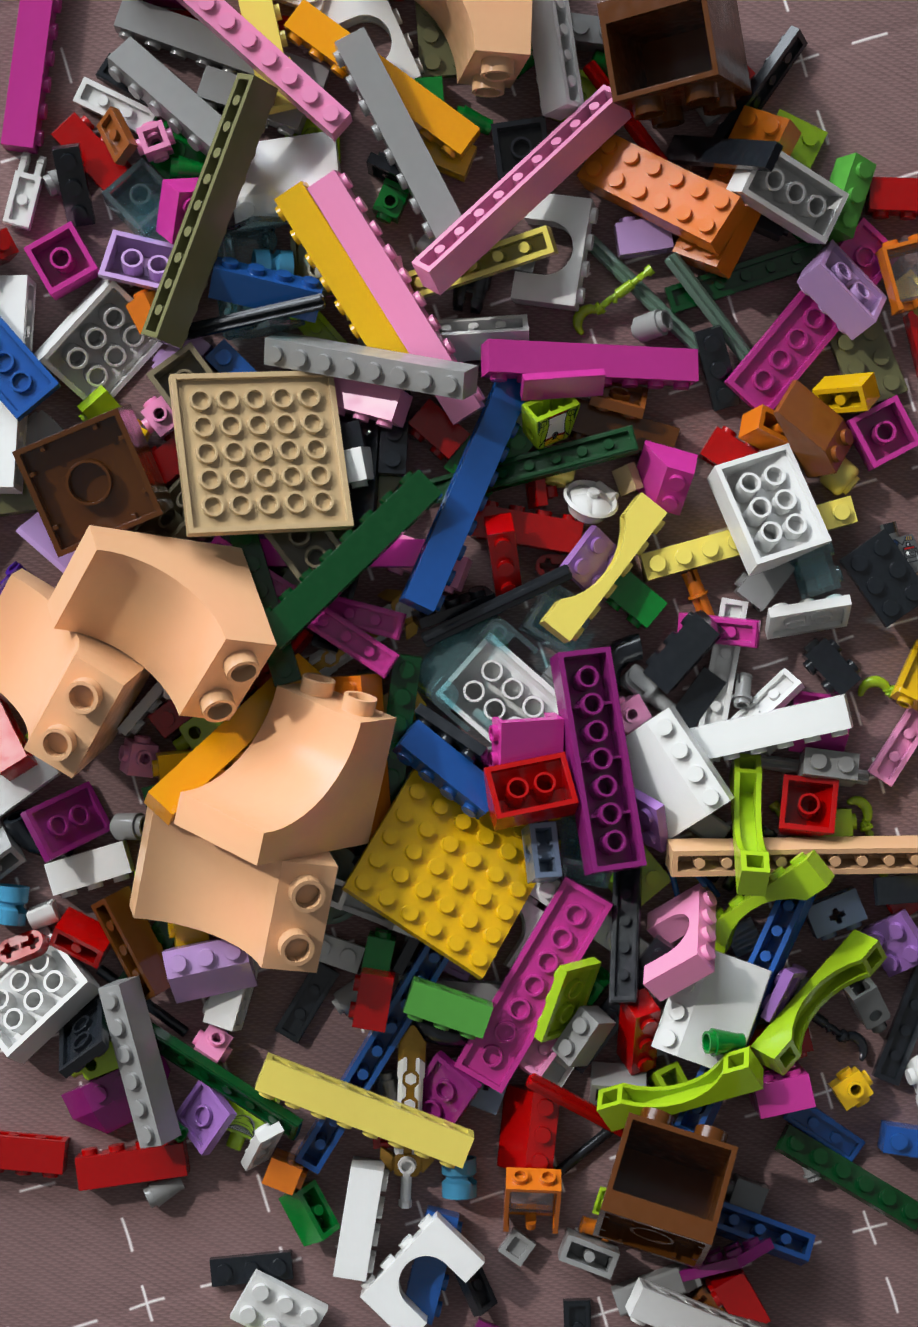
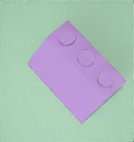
(135, 260)
(842, 290)
(36, 535)
(207, 969)

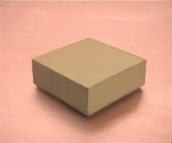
(627, 479)

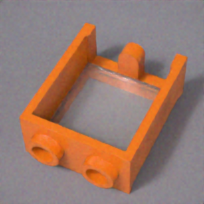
(900, 273)
(532, 1194)

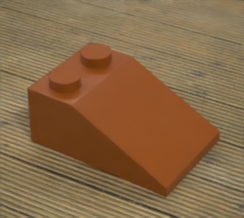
(813, 431)

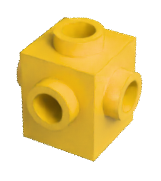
(842, 1086)

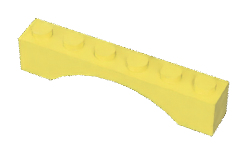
(636, 525)

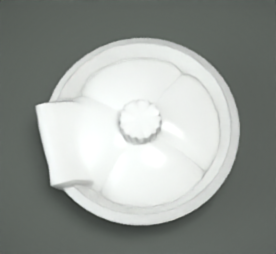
(590, 501)

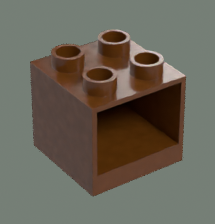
(674, 57)
(94, 477)
(666, 1188)

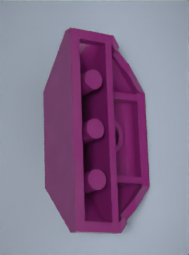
(102, 1101)

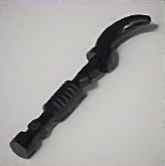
(842, 1035)

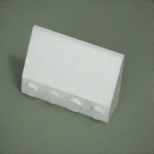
(280, 166)
(97, 343)
(768, 508)
(501, 686)
(675, 771)
(40, 999)
(721, 1001)

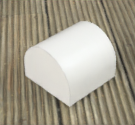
(43, 914)

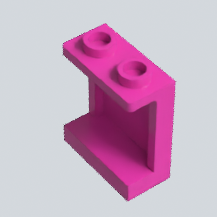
(525, 738)

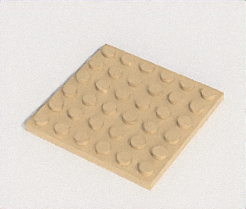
(259, 453)

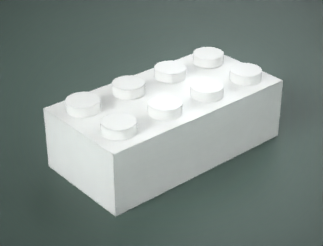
(792, 198)
(360, 1213)

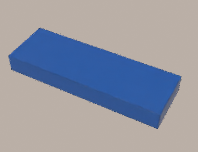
(826, 1131)

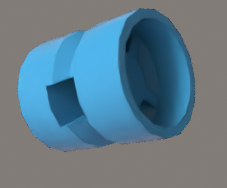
(279, 260)
(12, 904)
(460, 1181)

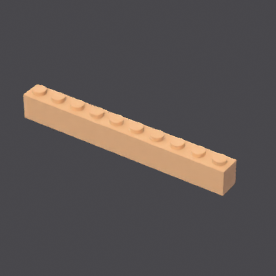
(841, 854)

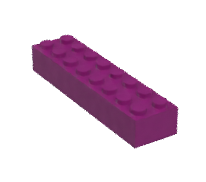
(598, 760)

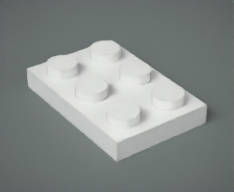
(808, 616)
(276, 1304)

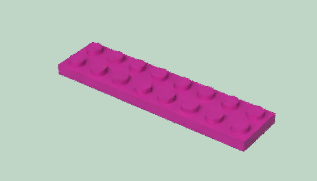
(798, 333)
(556, 940)

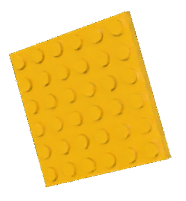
(443, 876)

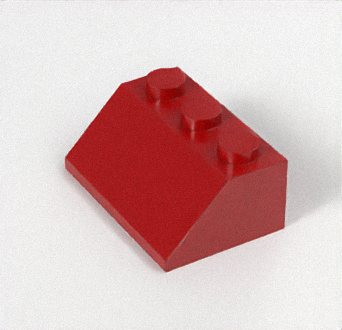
(530, 791)
(527, 1129)
(737, 1295)

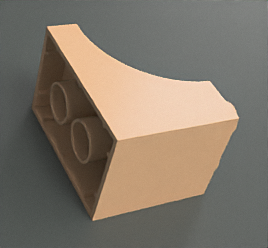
(486, 40)
(174, 609)
(61, 681)
(302, 781)
(266, 910)

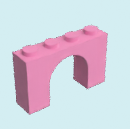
(686, 915)

